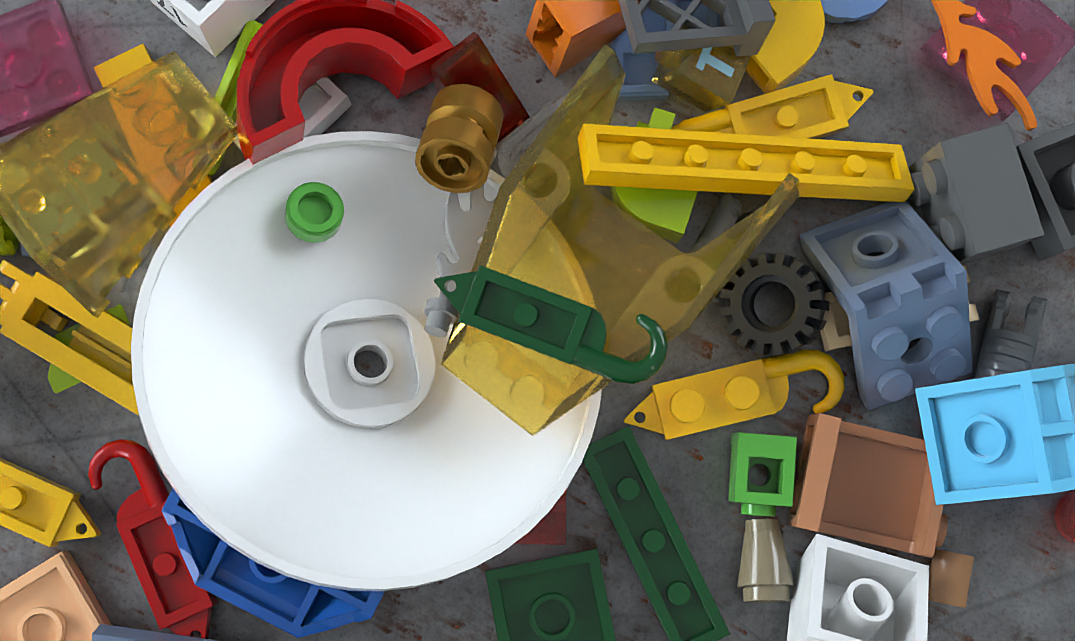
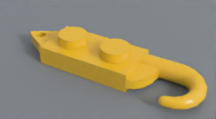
(799, 111)
(733, 394)
(41, 507)

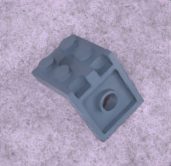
(895, 299)

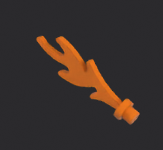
(981, 54)

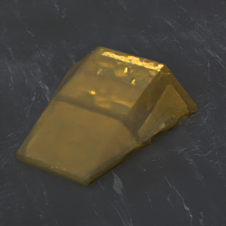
(108, 173)

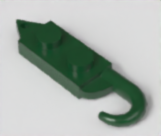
(548, 323)

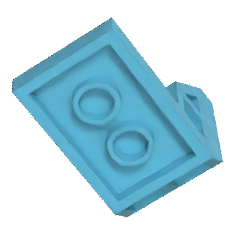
(1000, 435)

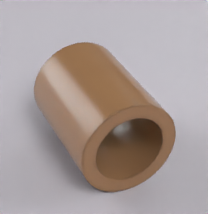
(950, 578)

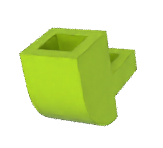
(658, 209)

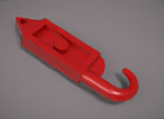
(152, 544)

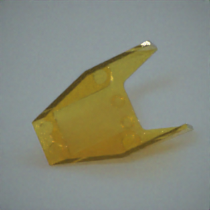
(592, 251)

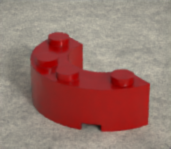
(323, 40)

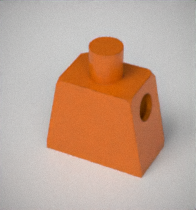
(572, 30)

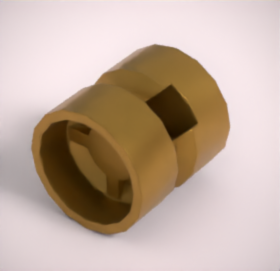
(459, 138)

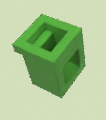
(777, 457)

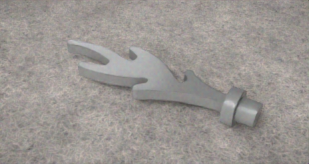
(462, 233)

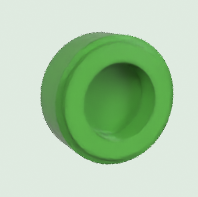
(314, 212)

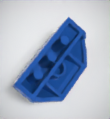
(269, 595)

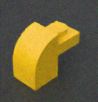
(788, 44)

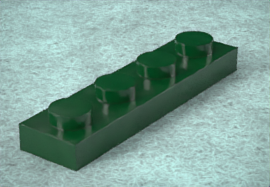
(653, 539)

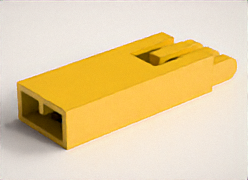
(96, 353)

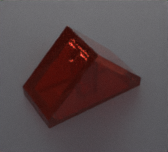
(474, 65)

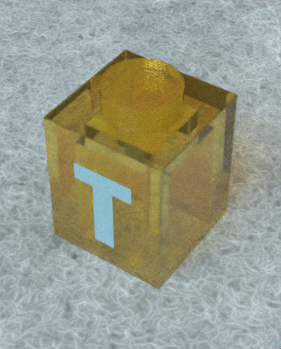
(701, 75)

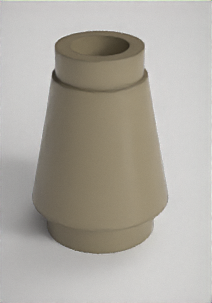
(764, 563)

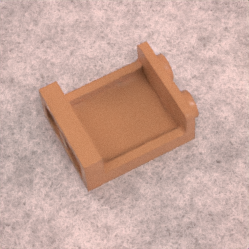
(866, 487)

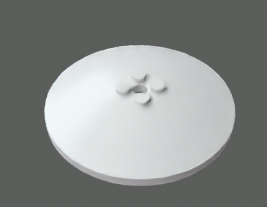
(258, 394)

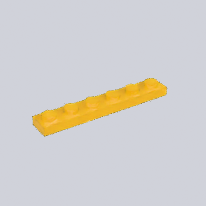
(742, 163)

